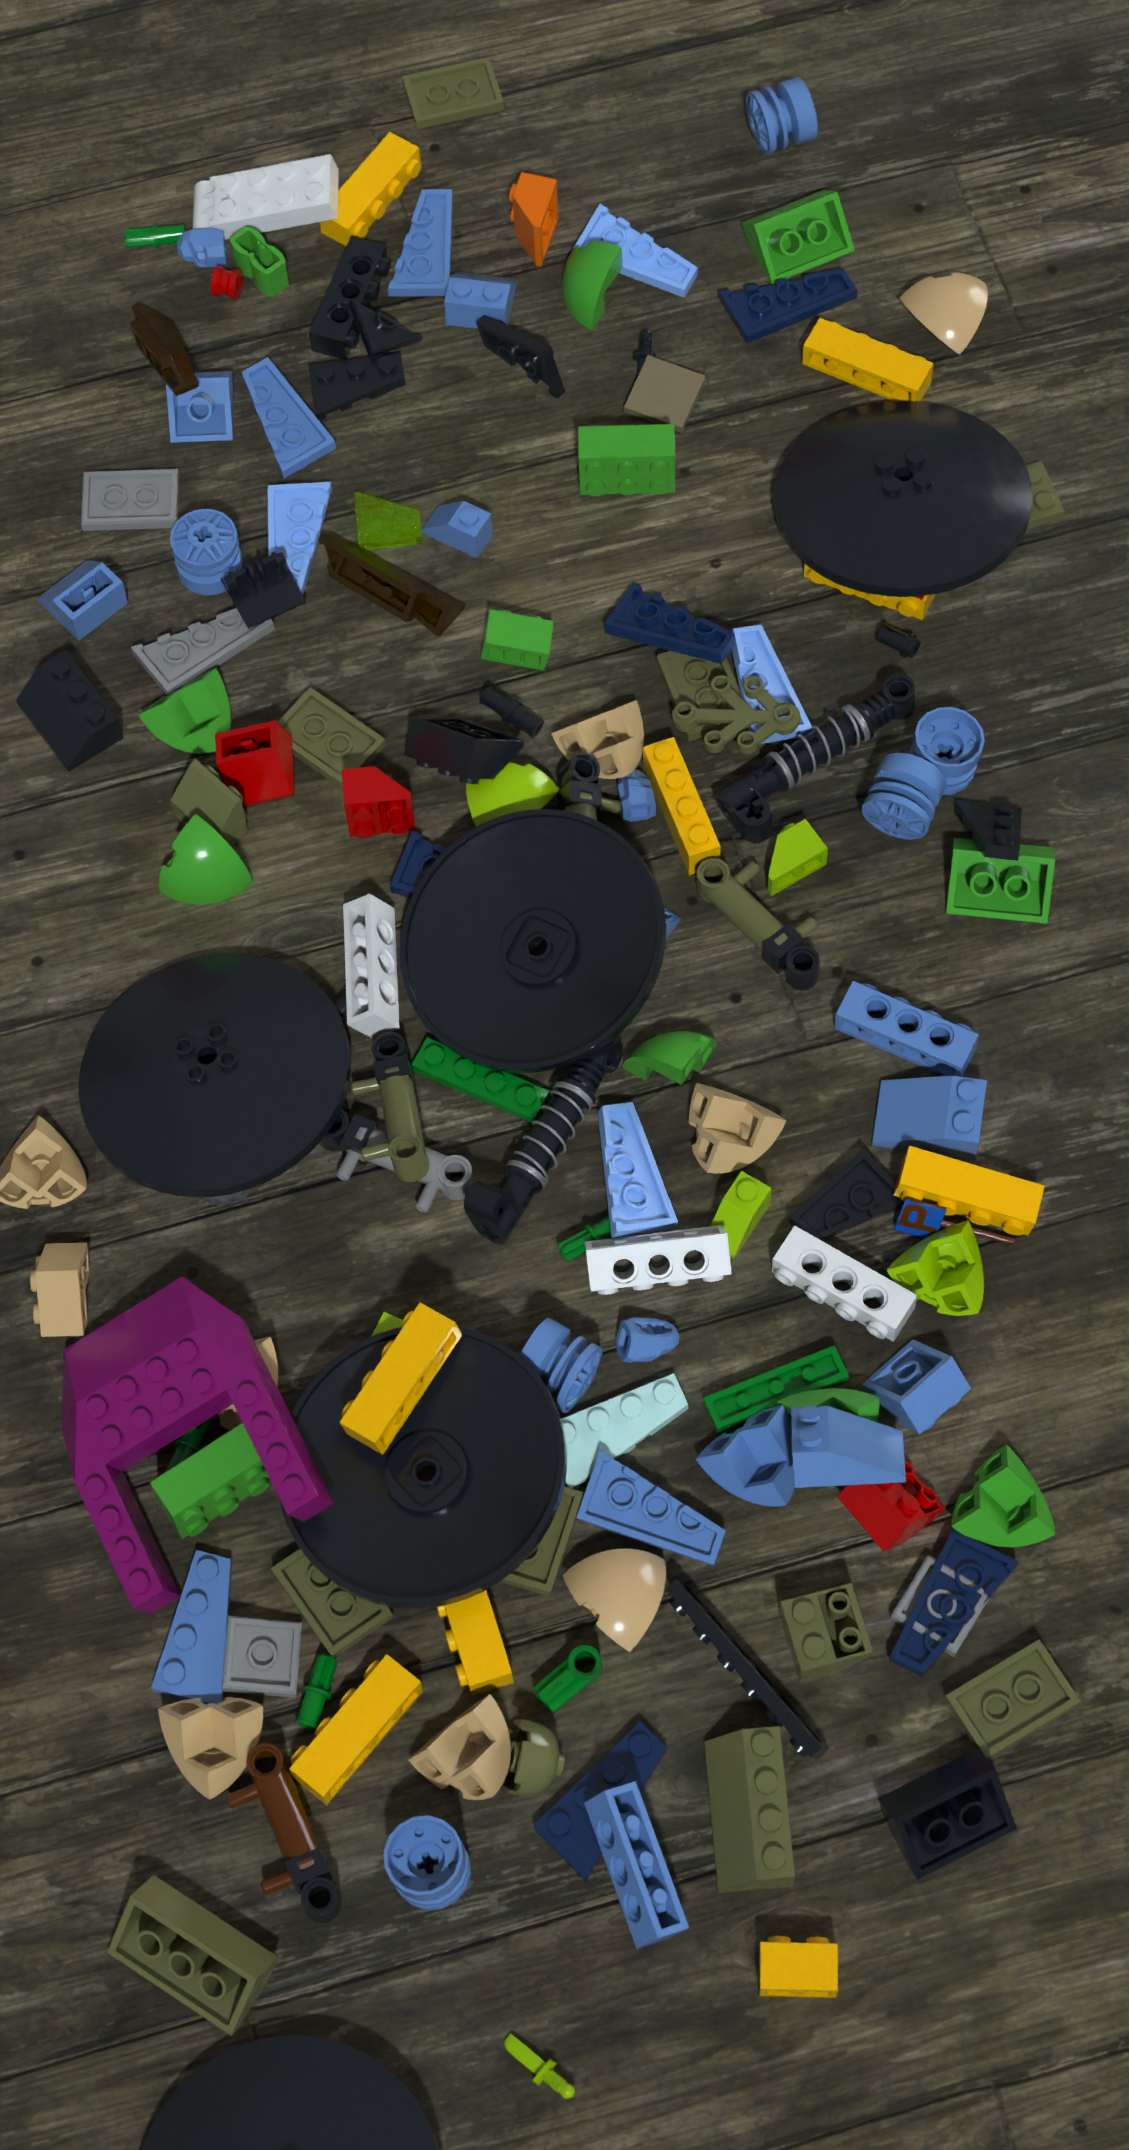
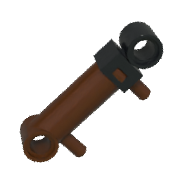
(292, 1832)

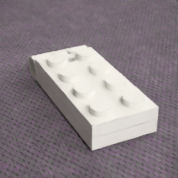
(269, 197)

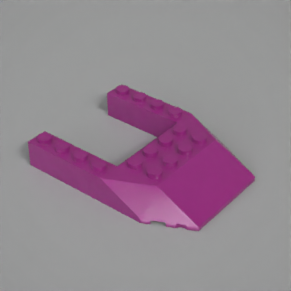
(148, 1384)

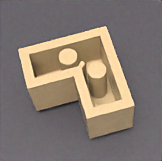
(61, 1289)

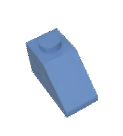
(460, 527)

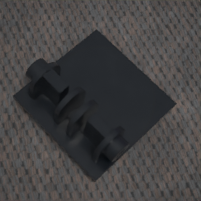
(263, 590)

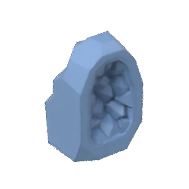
(203, 247)
(636, 797)
(645, 1339)

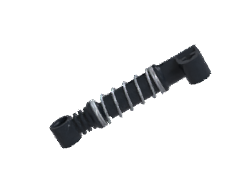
(782, 768)
(498, 1210)

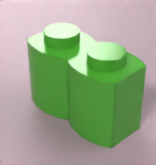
(259, 261)

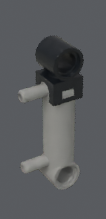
(365, 1132)

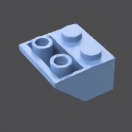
(85, 598)

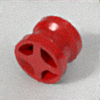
(227, 282)

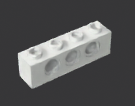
(371, 966)
(639, 1249)
(804, 1249)

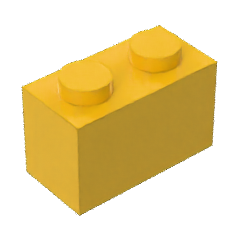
(798, 1968)

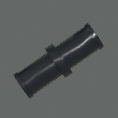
(511, 711)

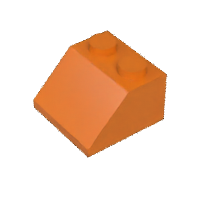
(534, 213)

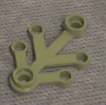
(739, 717)

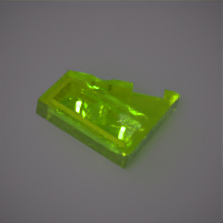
(385, 523)

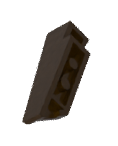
(163, 349)
(390, 586)

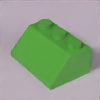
(799, 235)
(1001, 886)

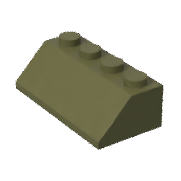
(749, 1810)
(191, 1954)

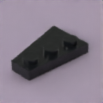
(517, 347)
(346, 381)
(994, 827)
(848, 1199)

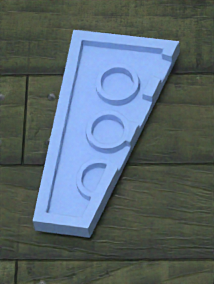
(640, 255)
(296, 523)
(756, 657)
(632, 1179)

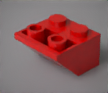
(256, 762)
(375, 803)
(892, 1510)

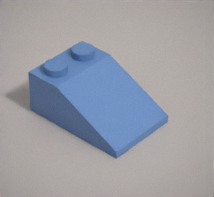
(931, 1115)
(843, 1449)

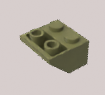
(210, 799)
(825, 1632)

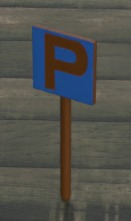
(926, 1218)

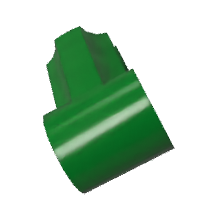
(566, 1681)

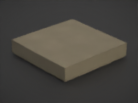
(664, 393)

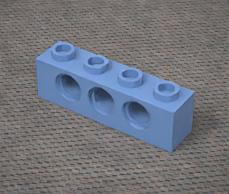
(913, 1046)
(636, 1865)

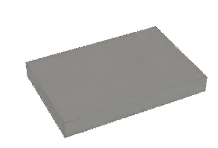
(130, 499)

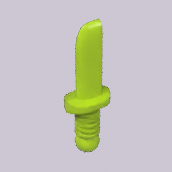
(539, 2067)

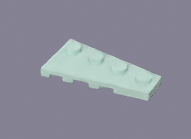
(619, 1425)

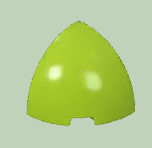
(511, 791)
(944, 1271)

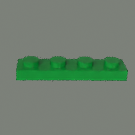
(484, 1084)
(740, 1401)

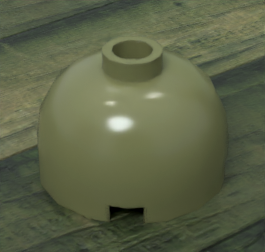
(533, 1759)

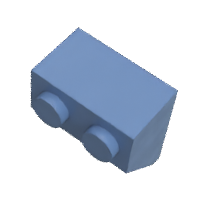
(475, 295)
(204, 411)
(917, 1386)

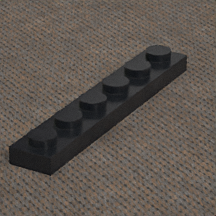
(755, 1681)

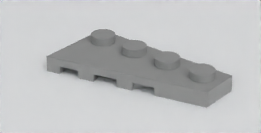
(198, 650)

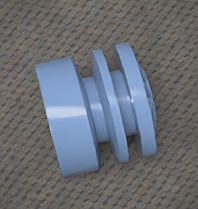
(782, 115)
(205, 550)
(950, 742)
(904, 796)
(562, 1367)
(406, 1859)

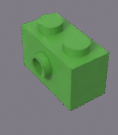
(517, 639)

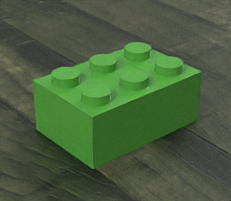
(626, 459)
(211, 1482)

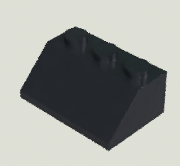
(68, 712)
(460, 747)
(947, 1813)

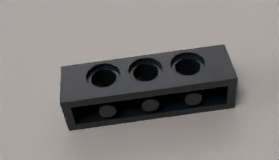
(355, 278)

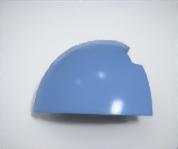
(754, 1459)

